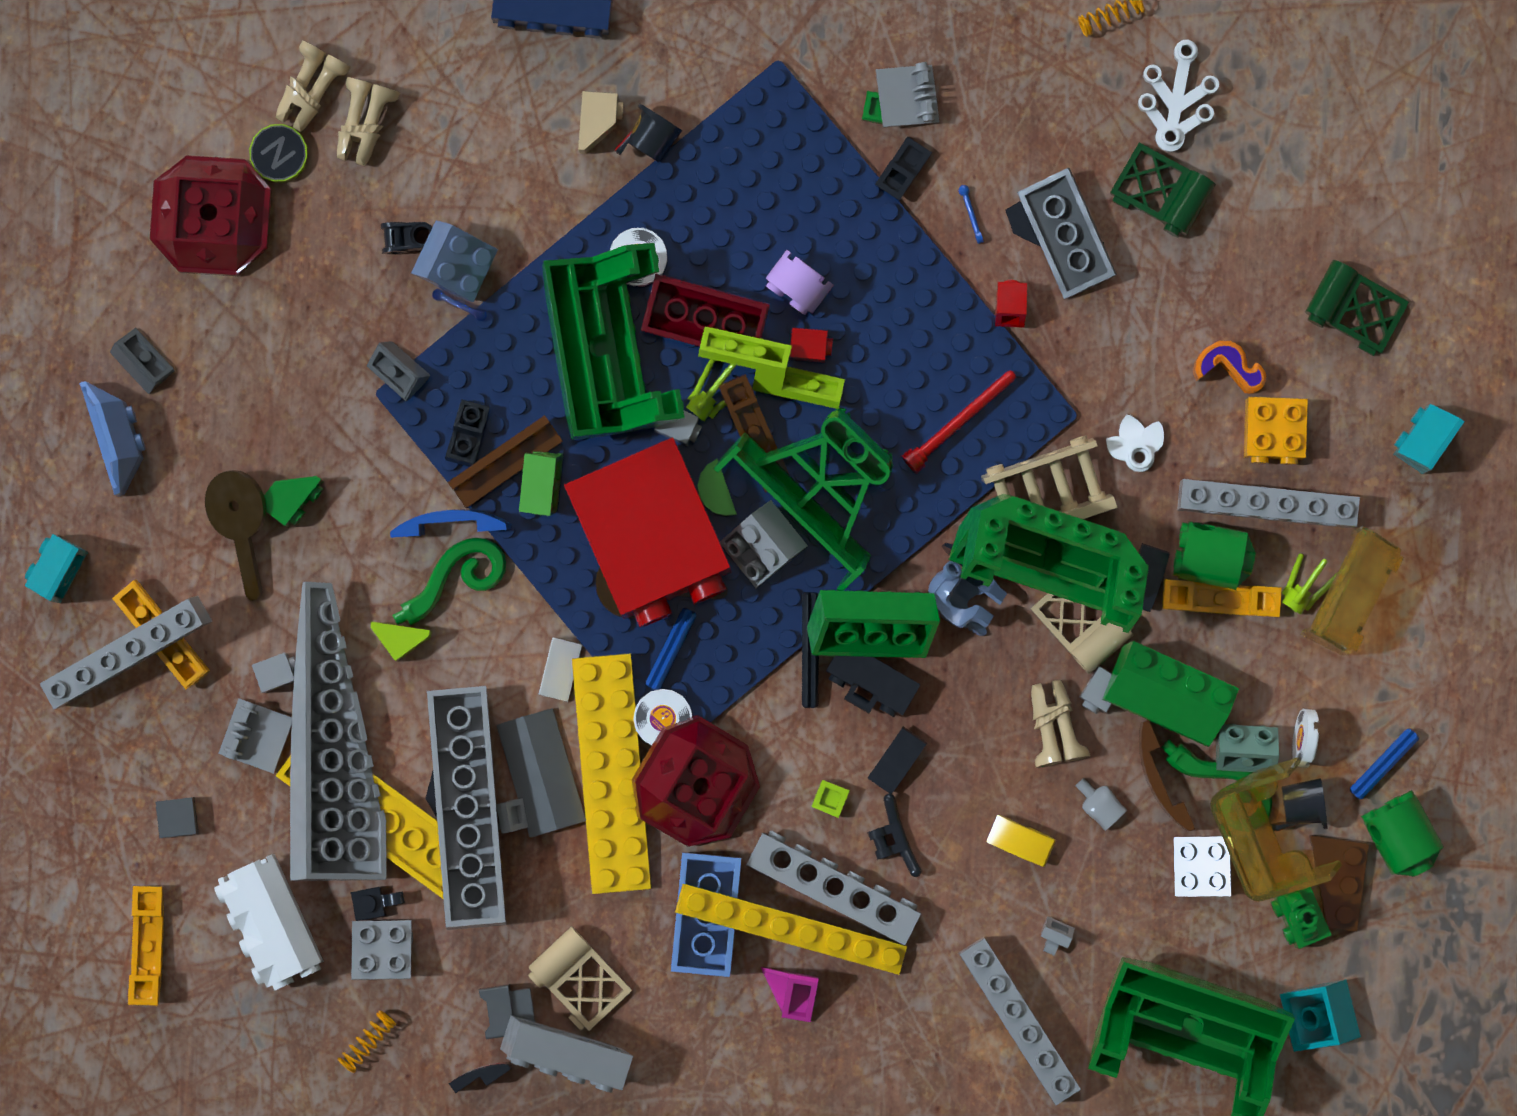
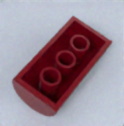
(684, 309)

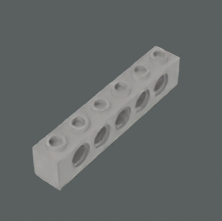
(1268, 503)
(126, 652)
(896, 929)
(1019, 1021)

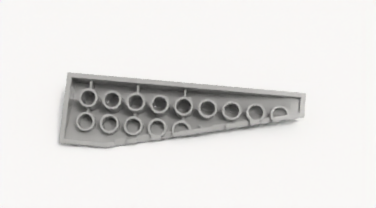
(333, 795)

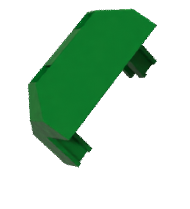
(599, 346)
(1054, 556)
(1193, 1024)

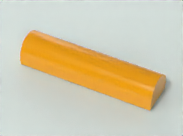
(179, 656)

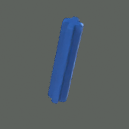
(670, 649)
(1384, 763)

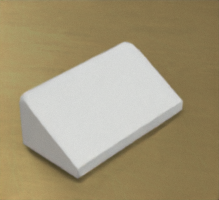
(559, 670)

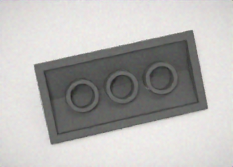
(1067, 233)
(541, 772)

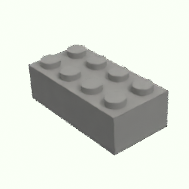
(566, 1053)

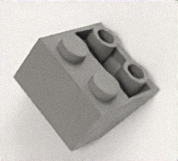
(763, 543)

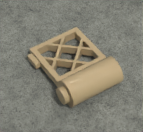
(1093, 644)
(564, 959)

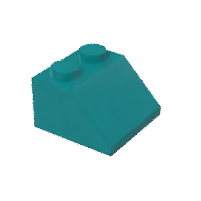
(1427, 438)
(55, 568)
(1321, 1015)

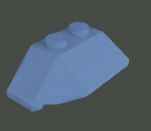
(115, 436)

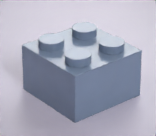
(454, 261)

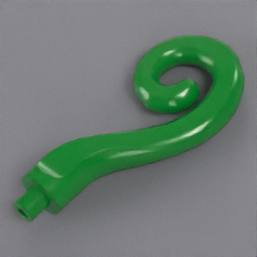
(424, 603)
(1189, 764)

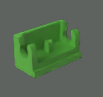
(541, 483)

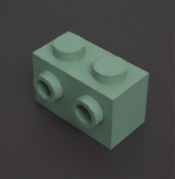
(1246, 748)

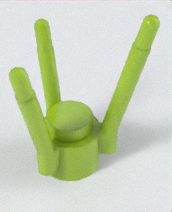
(703, 404)
(1298, 598)

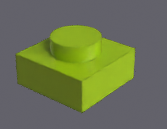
(830, 798)

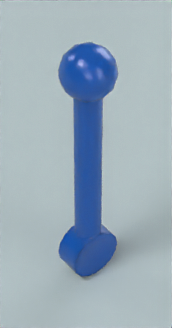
(964, 191)

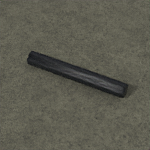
(810, 662)

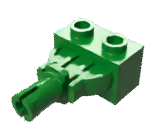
(1302, 917)

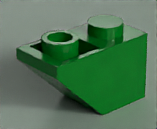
(288, 498)

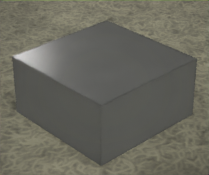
(176, 817)

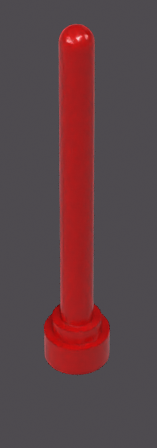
(918, 456)

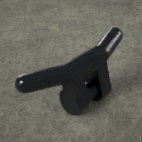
(896, 828)

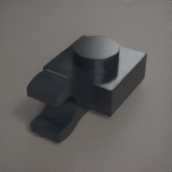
(372, 903)

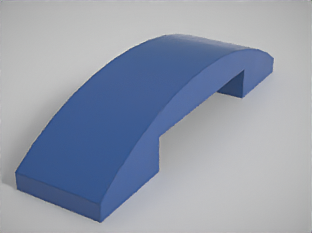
(416, 526)

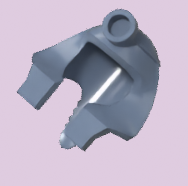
(954, 593)

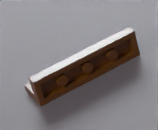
(503, 462)

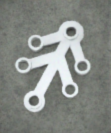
(1176, 100)

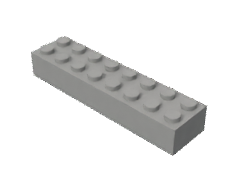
(466, 808)

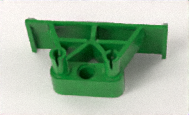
(872, 466)

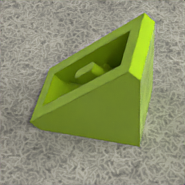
(400, 639)

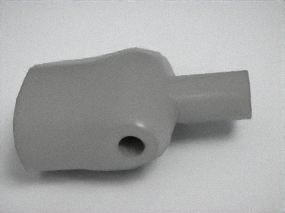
(1101, 804)

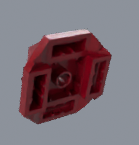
(219, 245)
(672, 766)

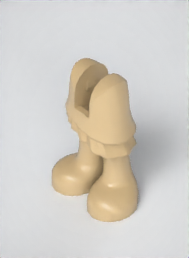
(296, 92)
(366, 133)
(1044, 718)

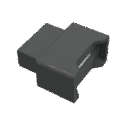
(503, 1004)

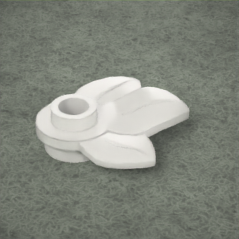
(1135, 439)

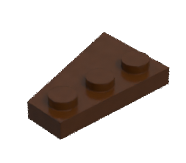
(1343, 893)

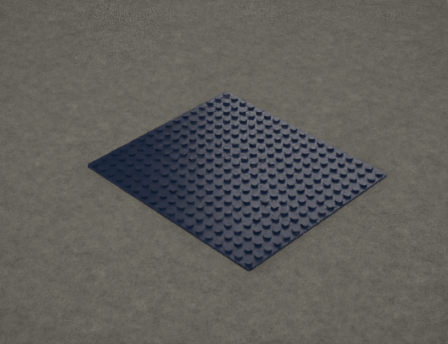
(905, 337)

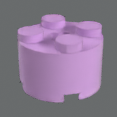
(798, 282)

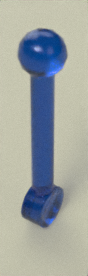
(439, 295)

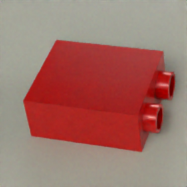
(649, 532)

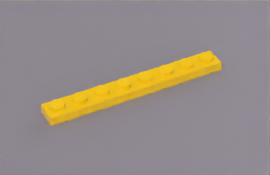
(790, 929)

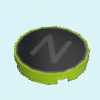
(278, 153)

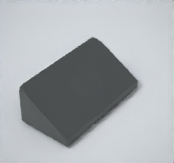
(141, 360)
(397, 369)

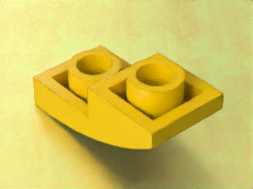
(1021, 840)

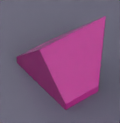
(793, 992)

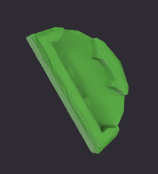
(715, 492)

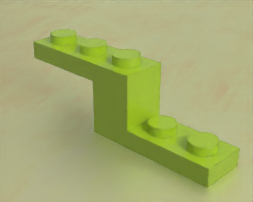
(771, 367)

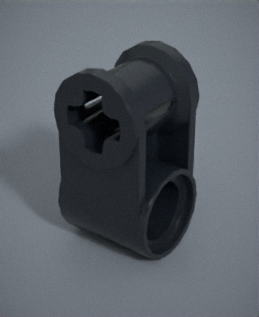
(405, 237)

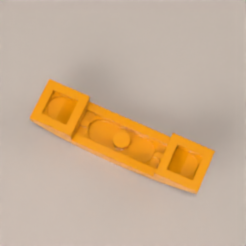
(1208, 598)
(146, 945)

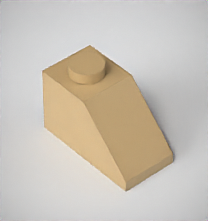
(598, 118)

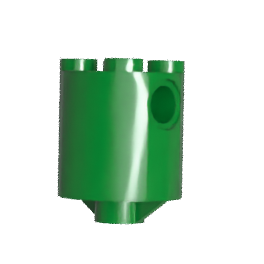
(1213, 555)
(1404, 835)

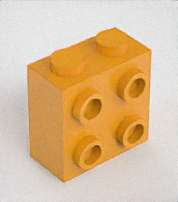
(1275, 430)

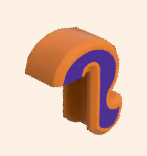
(1234, 362)

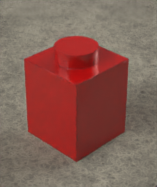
(1011, 304)
(810, 345)

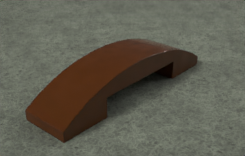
(748, 415)
(1147, 743)

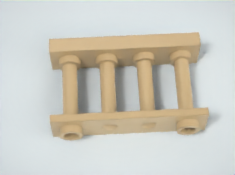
(1098, 500)

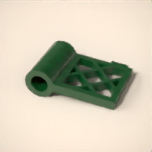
(1184, 200)
(1334, 297)

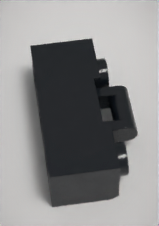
(885, 683)

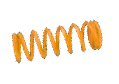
(1085, 22)
(387, 1021)

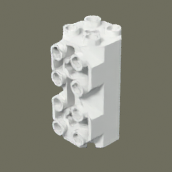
(270, 923)

